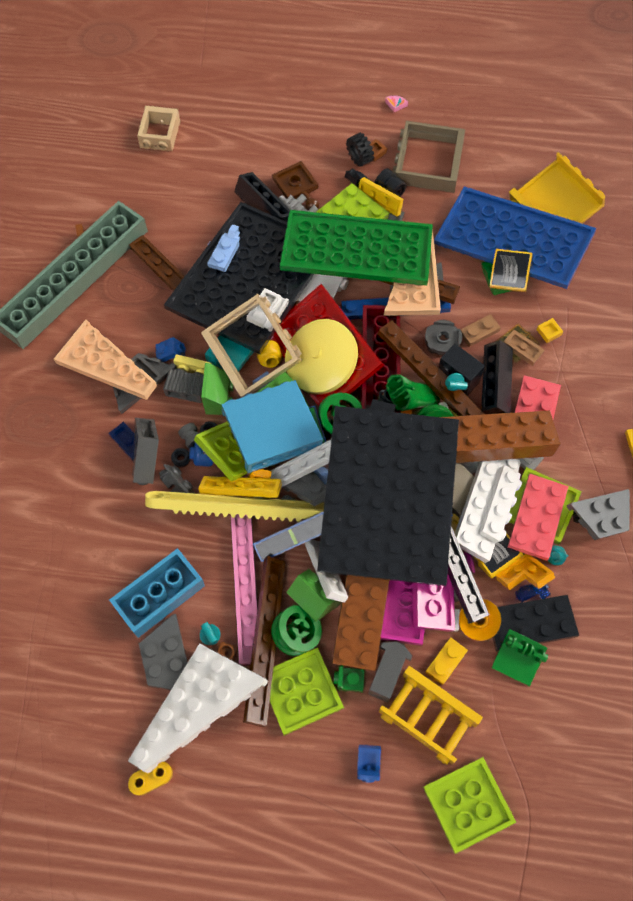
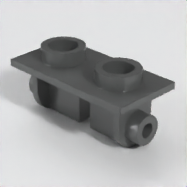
(172, 476)

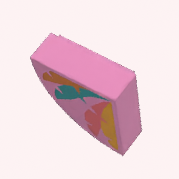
(396, 102)

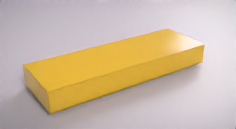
(383, 197)

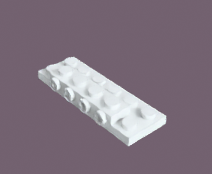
(488, 507)

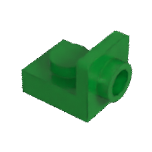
(349, 679)

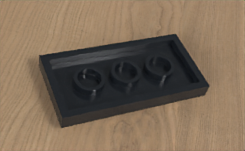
(538, 620)

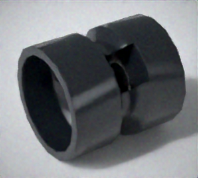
(392, 183)

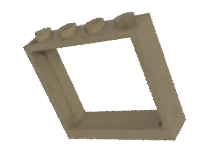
(434, 133)

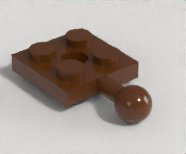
(304, 186)

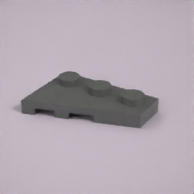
(308, 488)

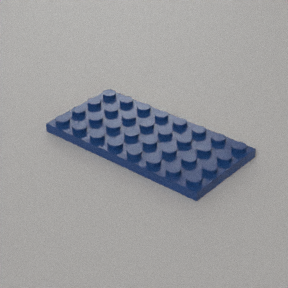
(487, 223)

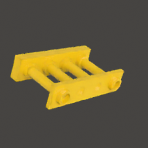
(449, 706)

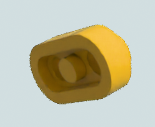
(150, 780)

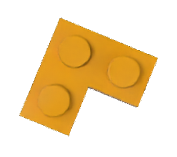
(525, 568)

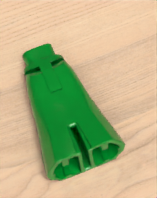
(410, 394)

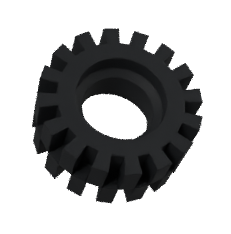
(359, 149)

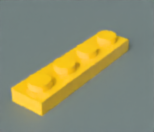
(240, 487)

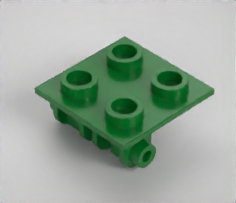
(519, 657)

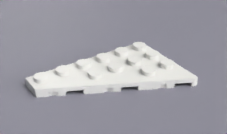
(203, 693)

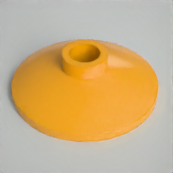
(487, 629)

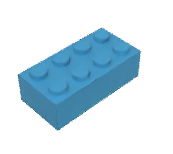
(157, 592)

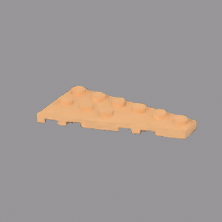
(416, 299)
(100, 359)

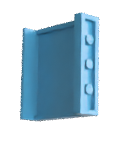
(272, 425)

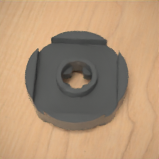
(439, 328)

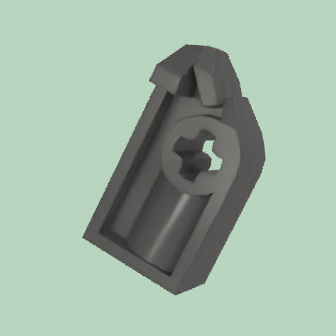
(389, 670)

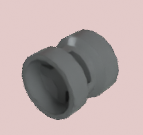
(188, 434)

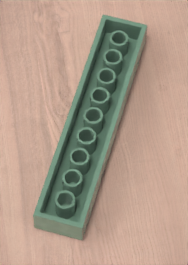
(70, 274)

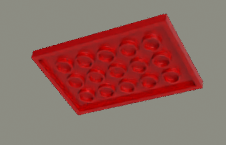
(321, 305)

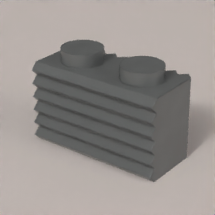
(184, 385)

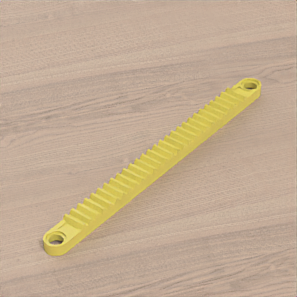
(232, 505)

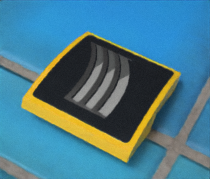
(510, 270)
(501, 558)

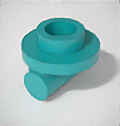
(455, 382)
(557, 555)
(209, 634)

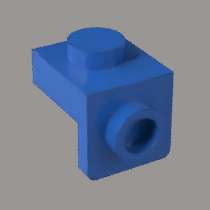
(169, 348)
(368, 763)

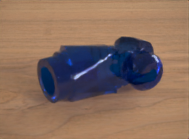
(528, 591)

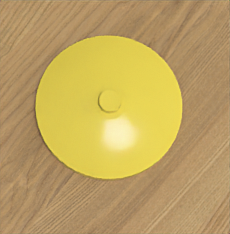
(327, 356)

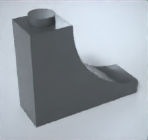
(145, 451)

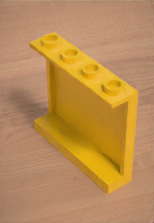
(561, 192)

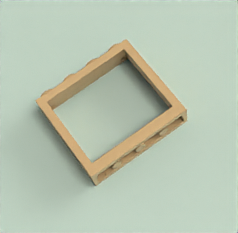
(223, 358)

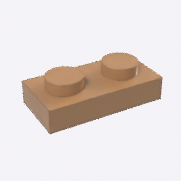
(480, 330)
(524, 347)

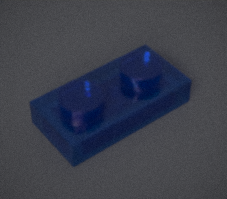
(124, 438)

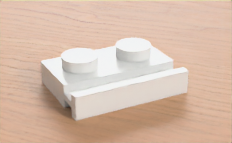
(277, 306)

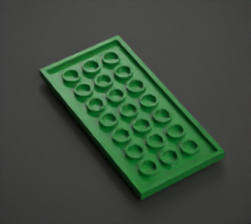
(357, 247)

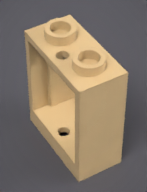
(159, 116)

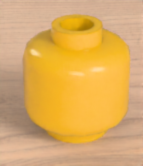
(271, 355)

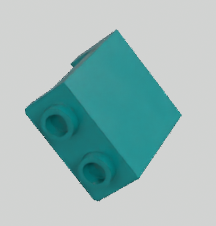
(238, 354)

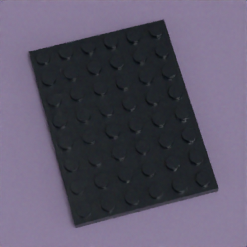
(211, 294)
(389, 496)

